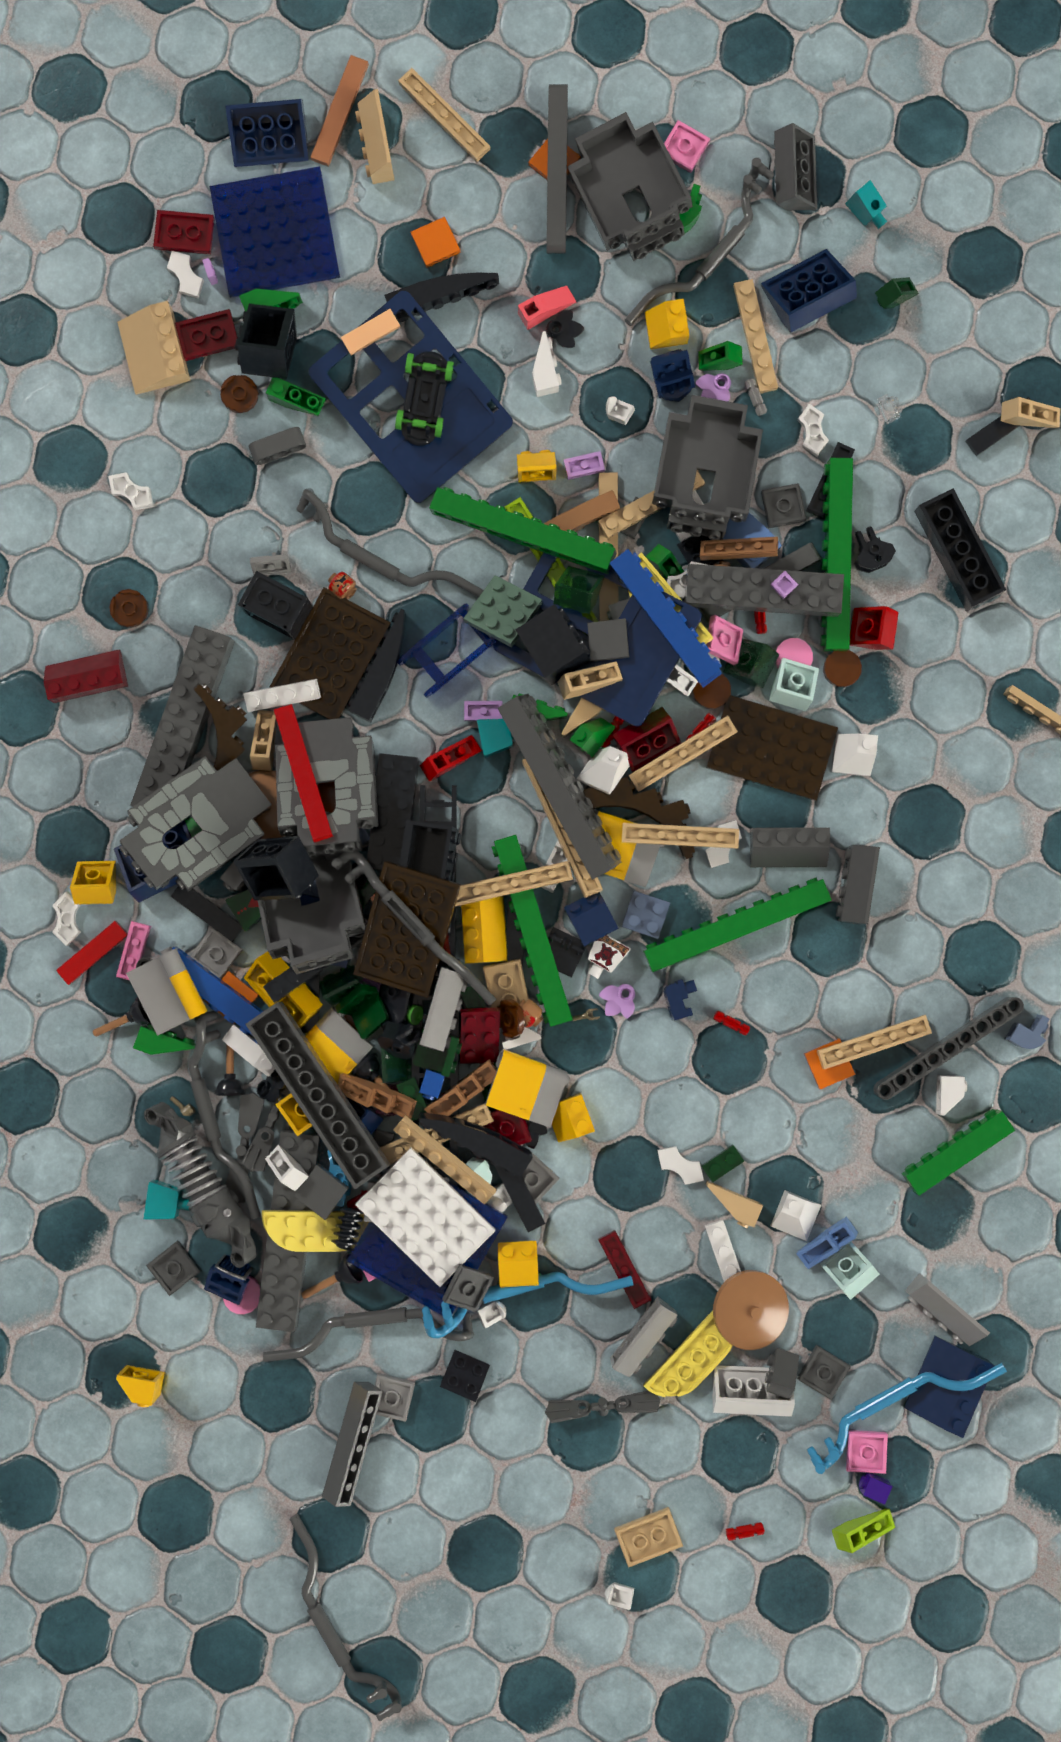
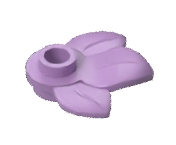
(710, 386)
(616, 1002)

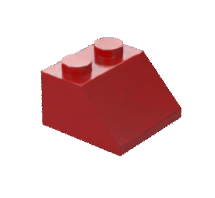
(874, 627)

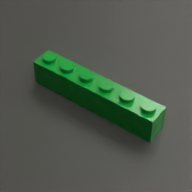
(958, 1151)

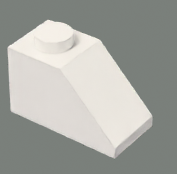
(949, 1092)
(286, 1168)

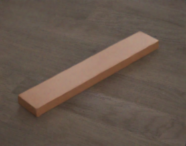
(339, 110)

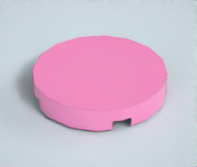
(795, 650)
(250, 1299)

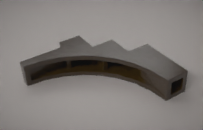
(226, 724)
(645, 803)

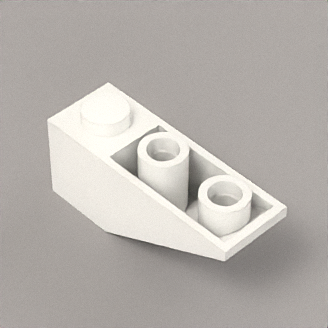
(544, 373)

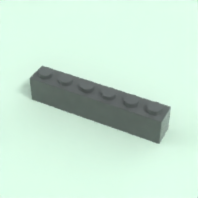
(352, 1444)

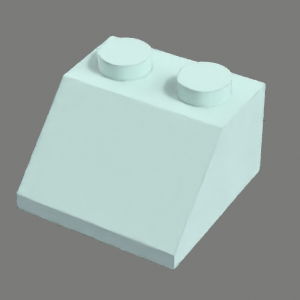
(794, 684)
(850, 1269)

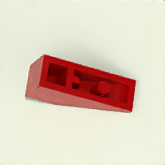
(449, 758)

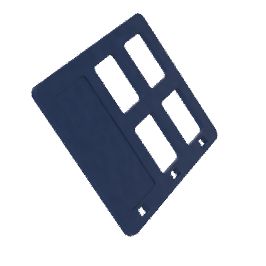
(467, 423)
(649, 652)

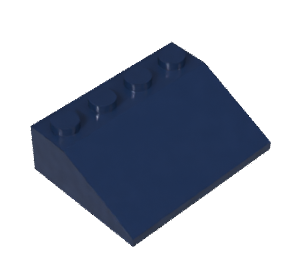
(267, 132)
(810, 290)
(135, 881)
(946, 1407)

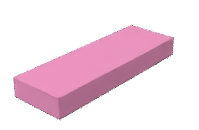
(133, 948)

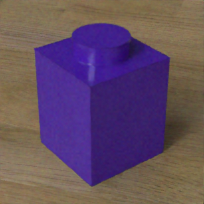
(875, 1487)

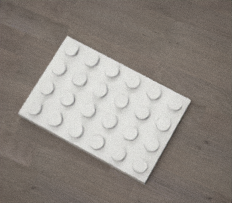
(425, 1217)

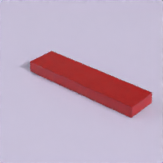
(92, 952)

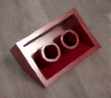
(649, 740)

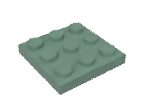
(502, 610)

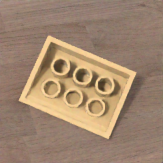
(153, 348)

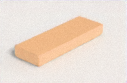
(370, 332)

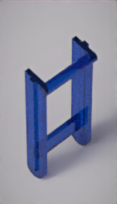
(430, 666)

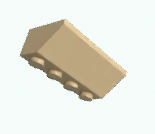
(375, 139)

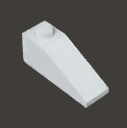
(248, 1049)

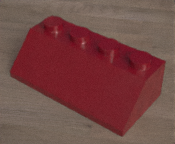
(85, 676)

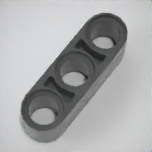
(277, 445)

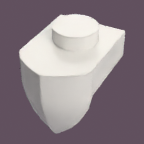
(619, 410)
(500, 1199)
(491, 1313)
(619, 1595)

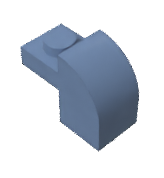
(1028, 1038)

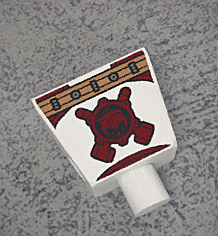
(606, 954)

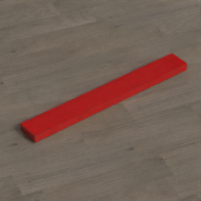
(303, 773)

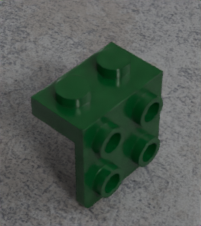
(365, 1008)
(437, 1060)

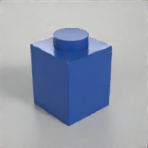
(432, 1084)

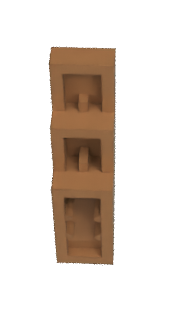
(586, 512)
(463, 1090)
(376, 1095)

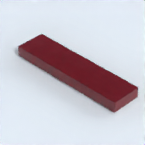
(624, 1267)

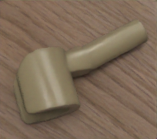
(588, 1015)
(186, 1110)

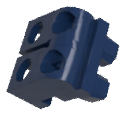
(674, 998)

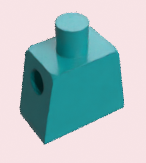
(868, 205)
(494, 736)
(164, 1201)

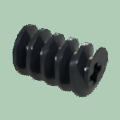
(347, 1228)

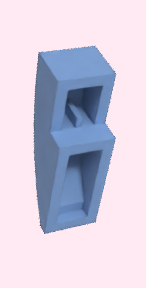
(827, 1243)

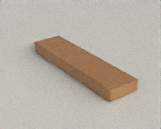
(739, 548)

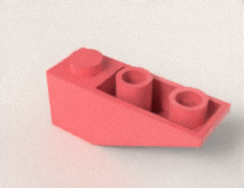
(544, 306)

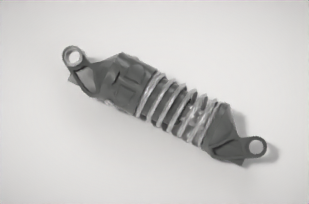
(211, 1203)

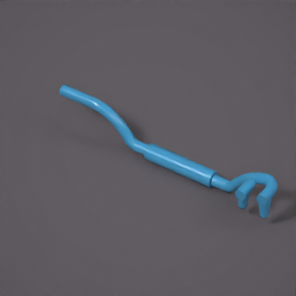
(496, 1293)
(888, 1398)

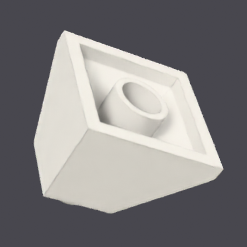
(854, 753)
(604, 769)
(795, 1215)

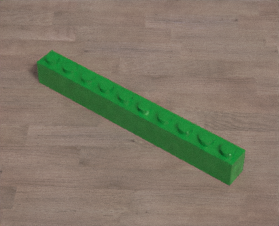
(522, 530)
(838, 547)
(737, 925)
(534, 936)

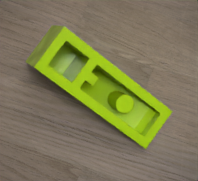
(862, 1530)

